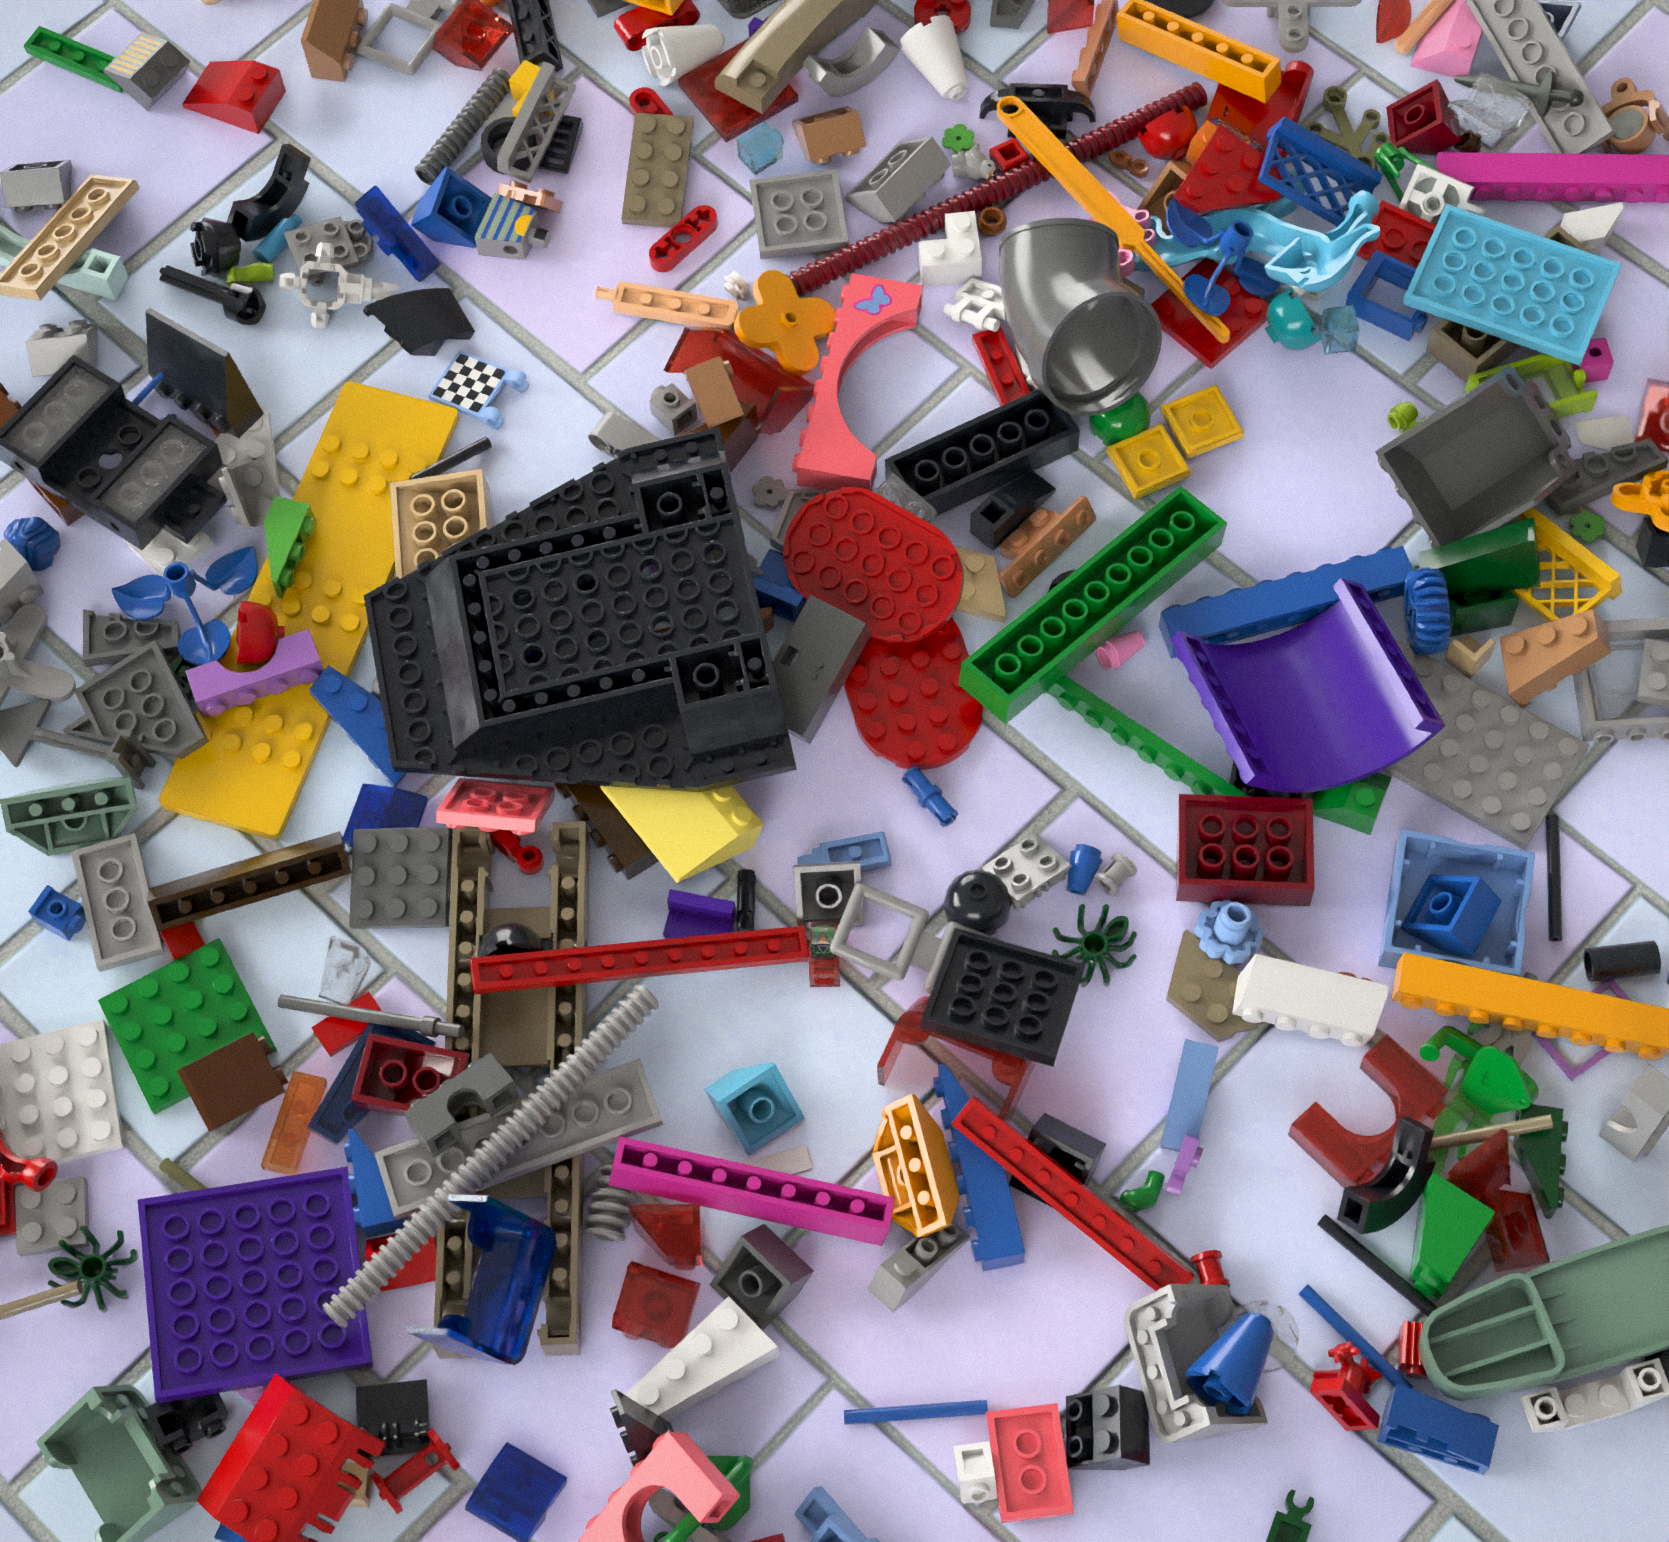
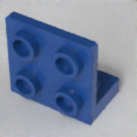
(776, 589)

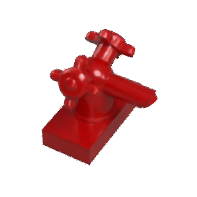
(1342, 1389)

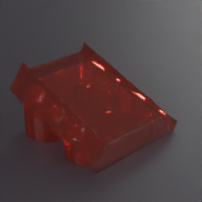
(1483, 1167)
(655, 1305)

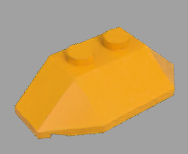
(915, 1168)

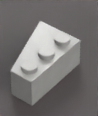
(17, 582)

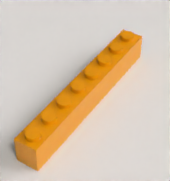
(1532, 1006)

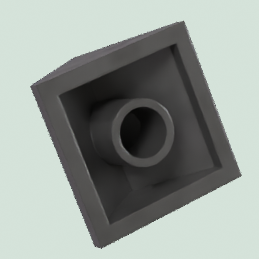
(824, 891)

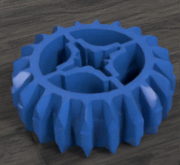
(1426, 611)

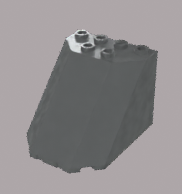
(1480, 459)

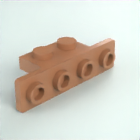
(1041, 542)

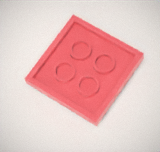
(495, 806)

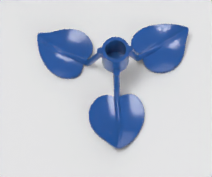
(1203, 293)
(146, 595)

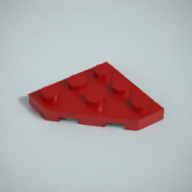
(1226, 176)

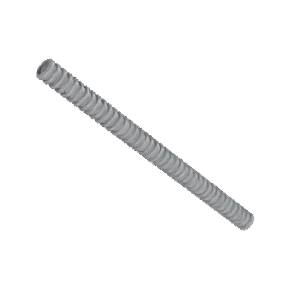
(491, 1155)

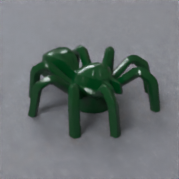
(1094, 944)
(93, 1269)

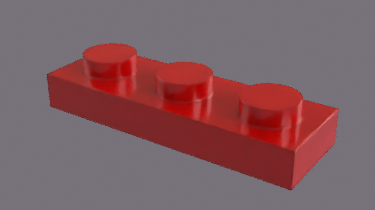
(1000, 365)

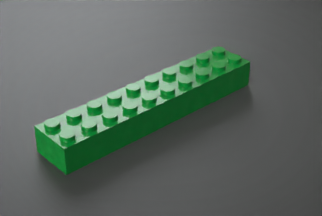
(1091, 604)

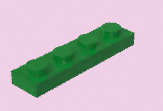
(71, 56)

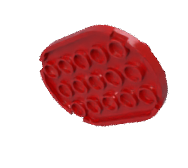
(874, 564)
(911, 700)

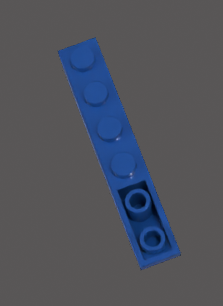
(984, 1184)

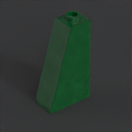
(1489, 560)

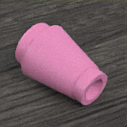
(1119, 649)

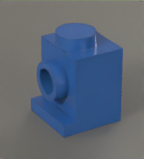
(49, 914)

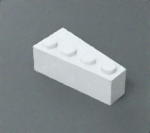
(704, 1362)

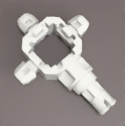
(351, 287)

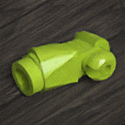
(252, 273)

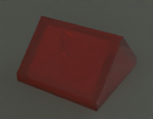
(1514, 1230)

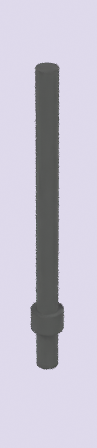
(427, 1026)

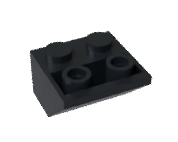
(1107, 1429)

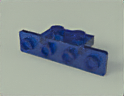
(395, 234)

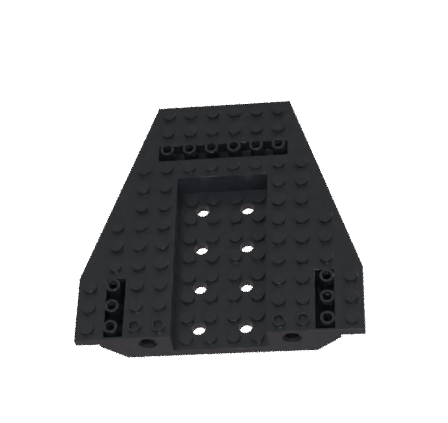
(644, 708)

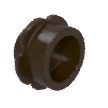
(1469, 142)

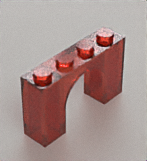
(1352, 1156)

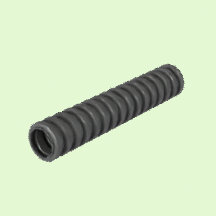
(464, 126)

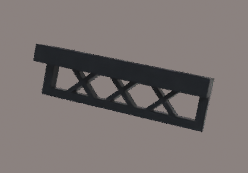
(535, 32)

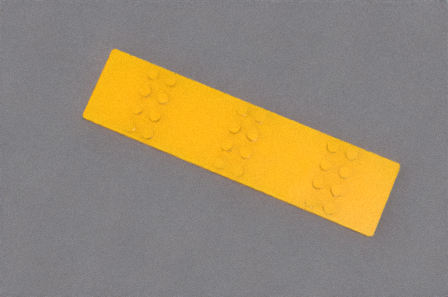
(265, 749)

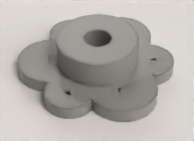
(769, 492)

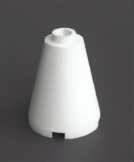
(680, 49)
(937, 56)

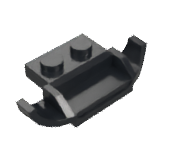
(1049, 102)

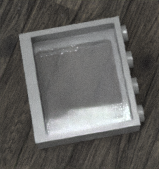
(1609, 687)

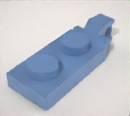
(868, 849)

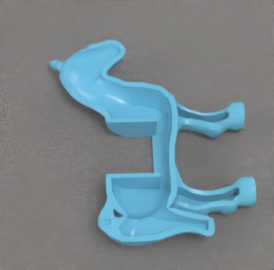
(1300, 255)

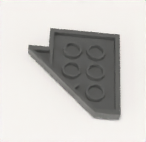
(142, 698)

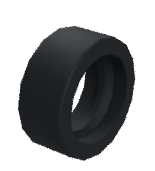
(493, 133)

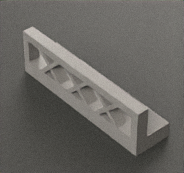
(527, 117)

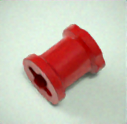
(1209, 1268)

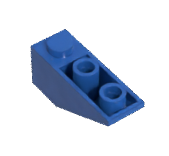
(374, 1208)

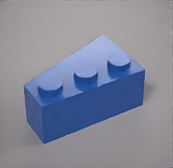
(1437, 1430)

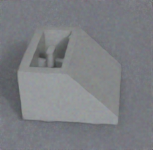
(54, 346)

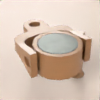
(1631, 122)

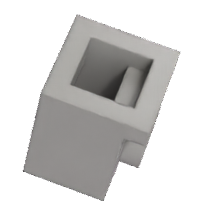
(672, 408)

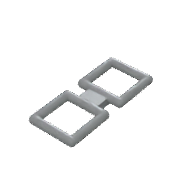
(418, 12)
(919, 948)

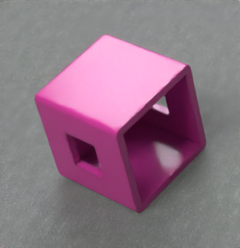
(1596, 367)

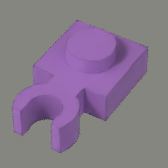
(1188, 1156)

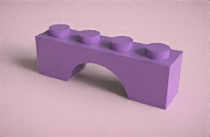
(220, 689)

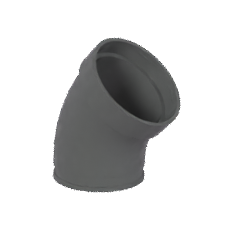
(1073, 317)

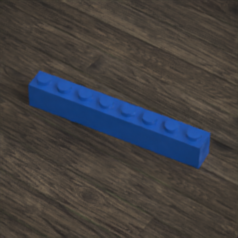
(1284, 601)

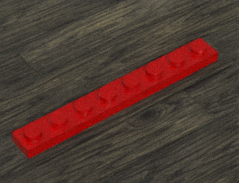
(1069, 1196)

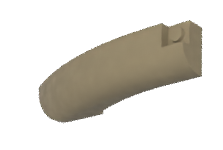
(782, 45)

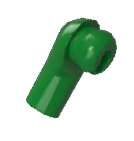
(1143, 1197)

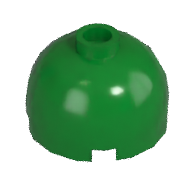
(1122, 421)

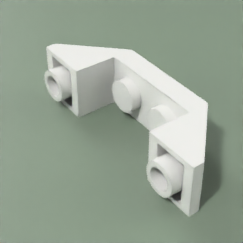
(1597, 1400)

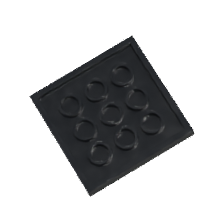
(1003, 997)

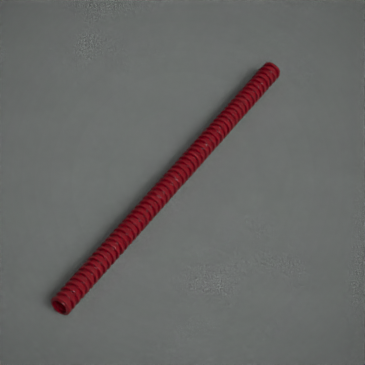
(986, 194)

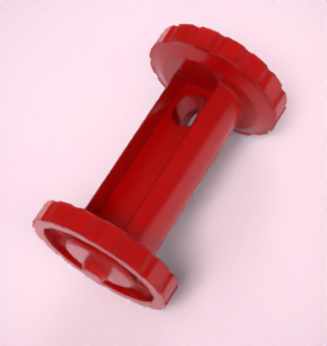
(414, 1472)

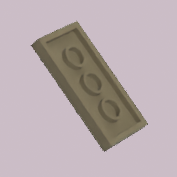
(657, 170)

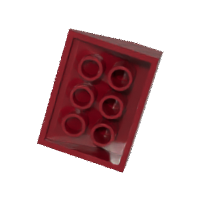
(1245, 850)

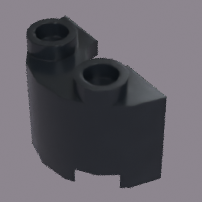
(187, 1420)

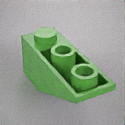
(286, 532)

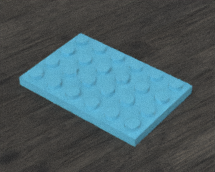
(1512, 284)

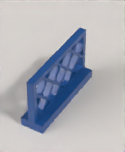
(1325, 161)

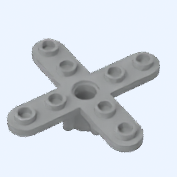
(1291, 17)
(25, 675)

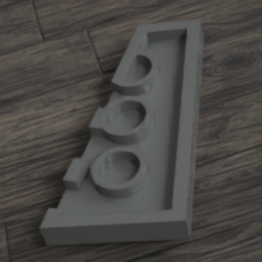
(1600, 472)

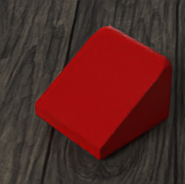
(1008, 154)
(182, 939)

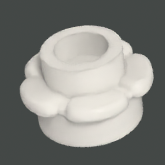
(736, 285)

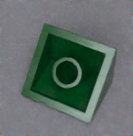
(1481, 611)

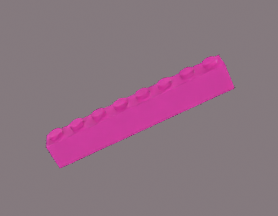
(1560, 176)
(751, 1191)

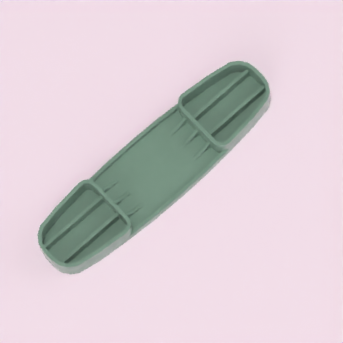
(1552, 1321)

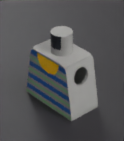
(509, 230)

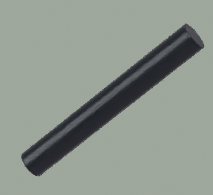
(454, 459)

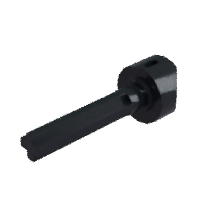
(234, 299)

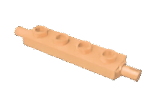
(670, 305)

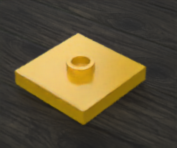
(1201, 421)
(1148, 462)

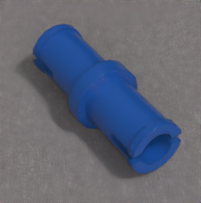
(930, 796)

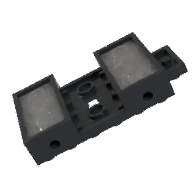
(162, 468)

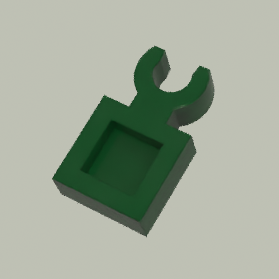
(1290, 1526)

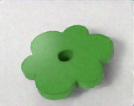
(958, 138)
(1587, 526)

